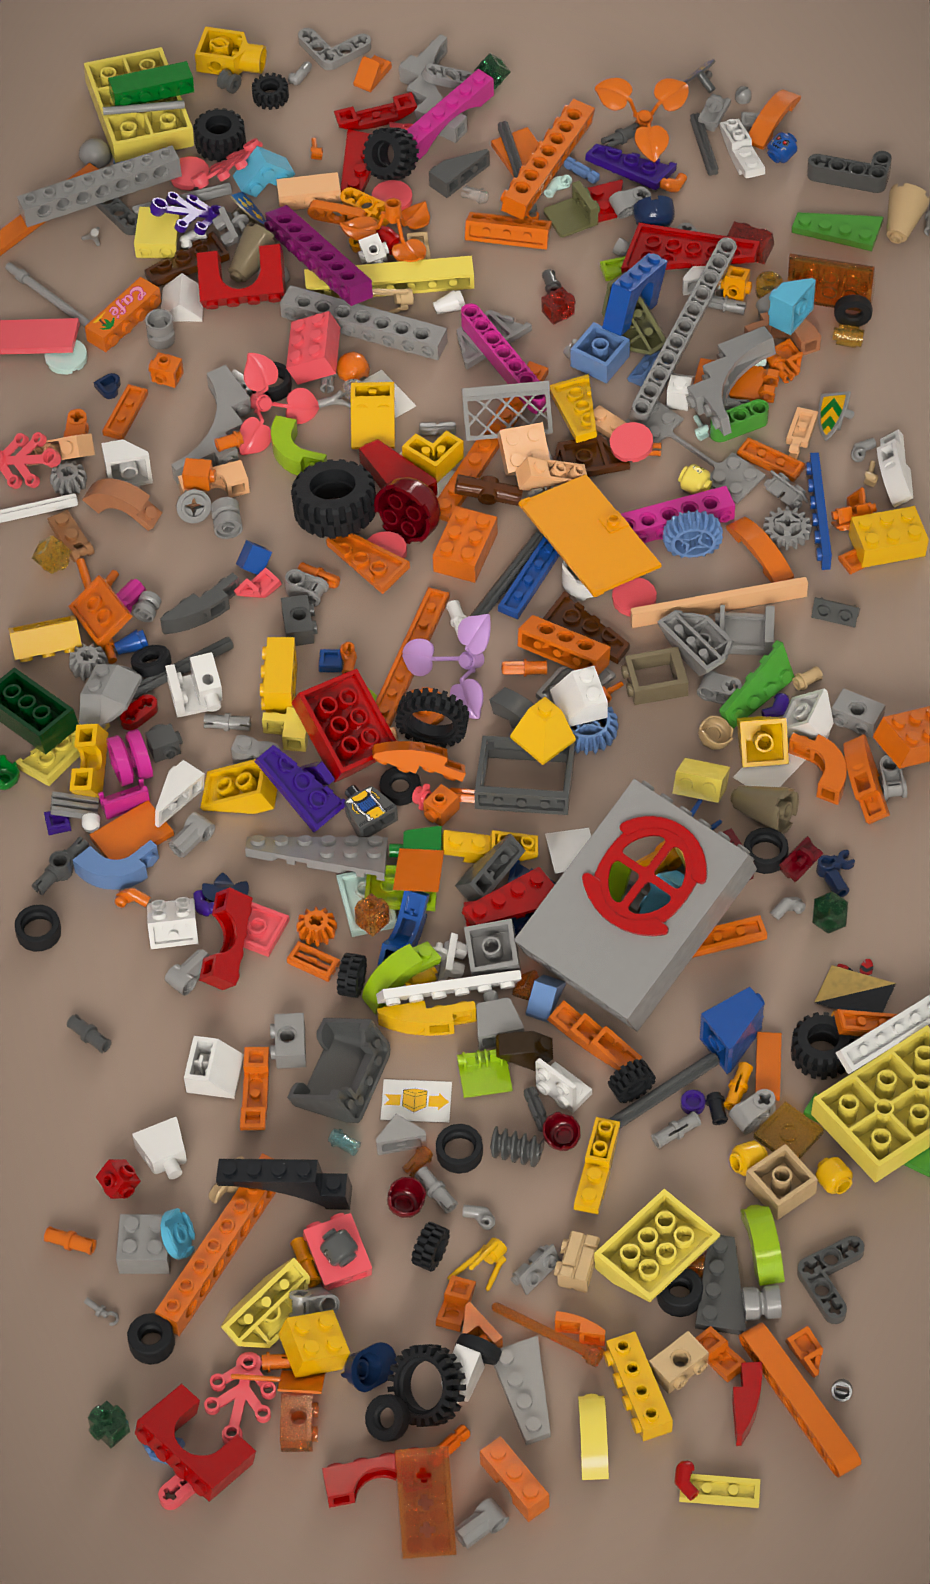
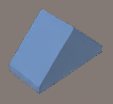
(544, 997)

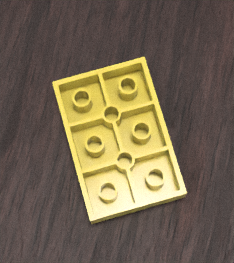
(140, 132)
(882, 1108)

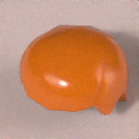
(352, 366)

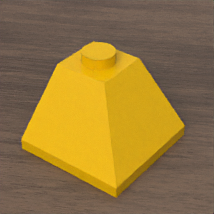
(543, 731)
(762, 741)

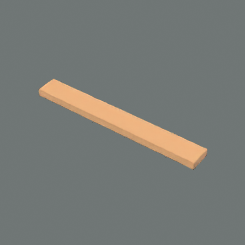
(731, 599)

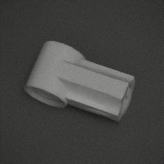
(195, 830)
(185, 976)
(486, 1519)

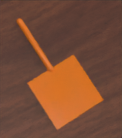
(288, 1383)

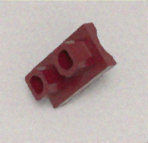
(800, 859)

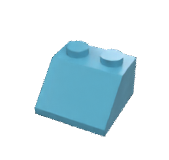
(791, 304)

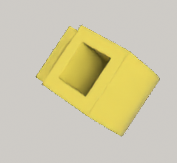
(289, 726)

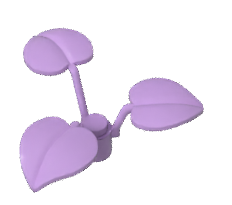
(475, 634)

